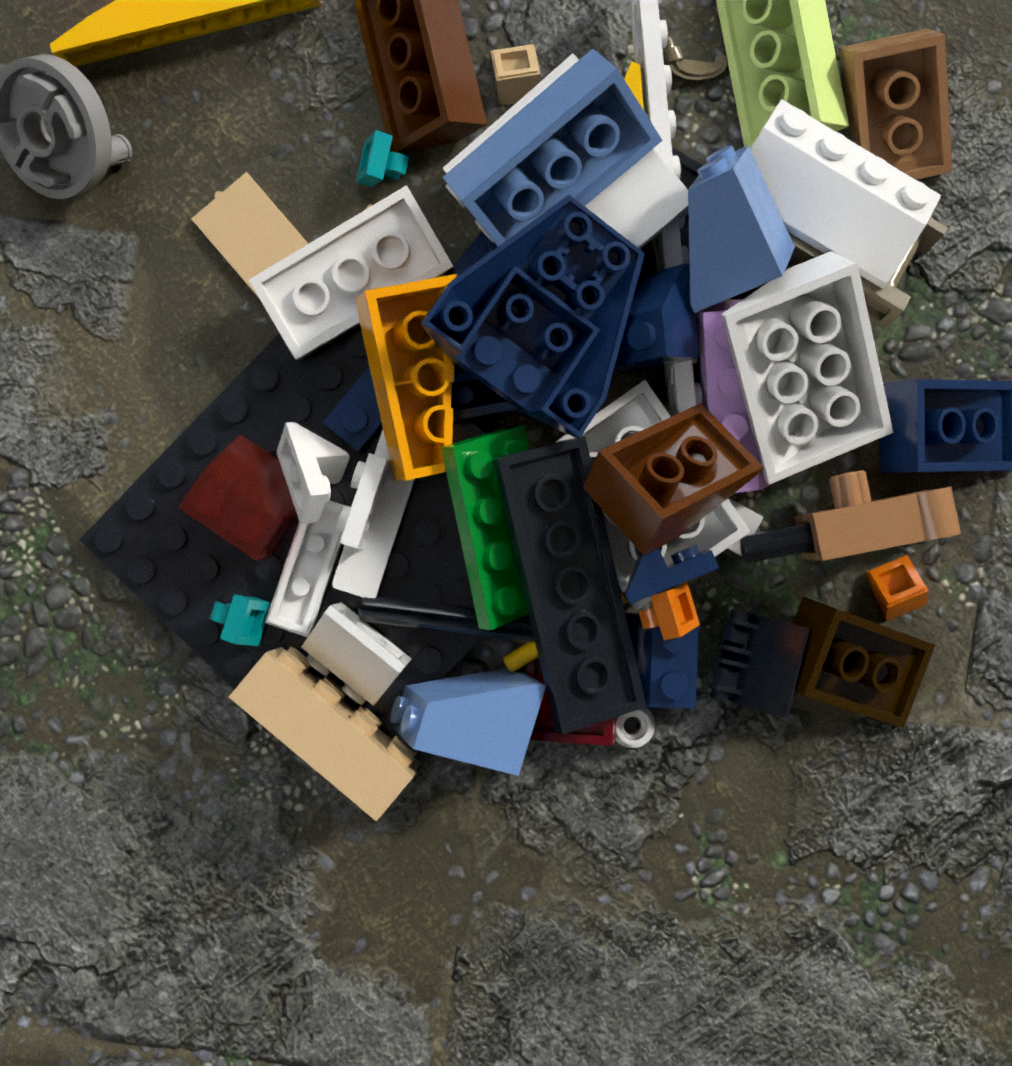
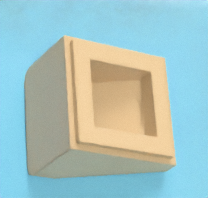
(515, 72)

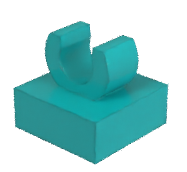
(378, 161)
(242, 619)

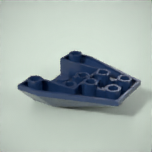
(543, 315)

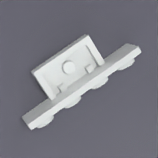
(370, 524)

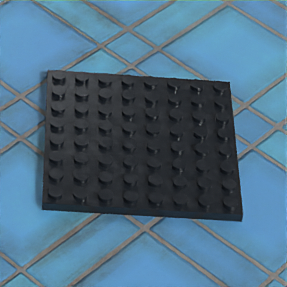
(186, 567)

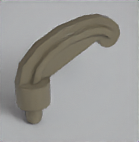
(691, 69)

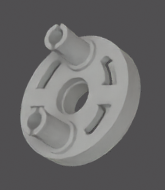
(77, 123)

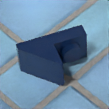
(653, 576)

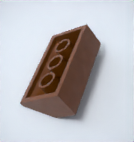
(421, 71)

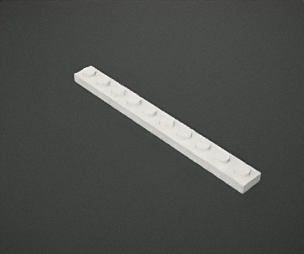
(648, 41)

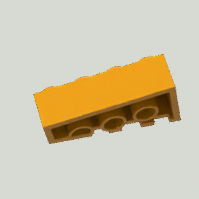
(408, 375)

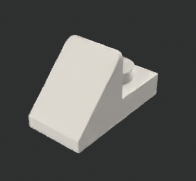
(309, 469)

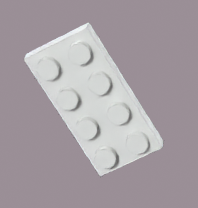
(316, 287)

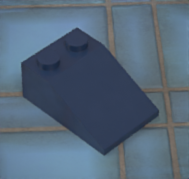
(947, 426)

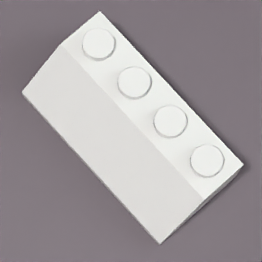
(841, 193)

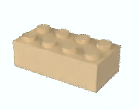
(327, 730)

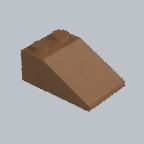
(900, 100)

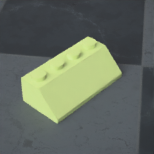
(781, 54)

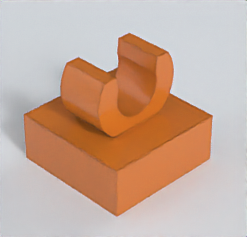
(671, 611)

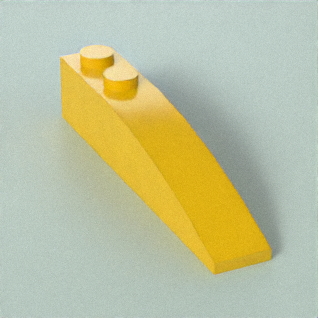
(145, 24)

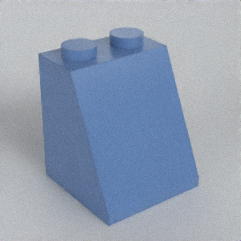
(733, 229)
(471, 717)

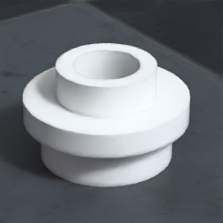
(639, 737)

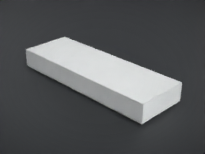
(306, 573)

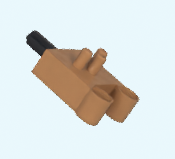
(858, 523)

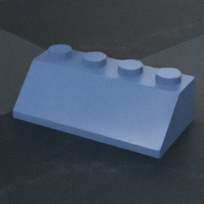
(560, 144)

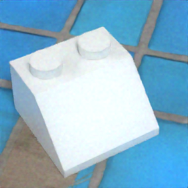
(354, 654)

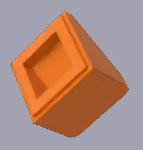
(897, 587)

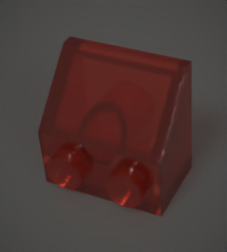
(243, 498)

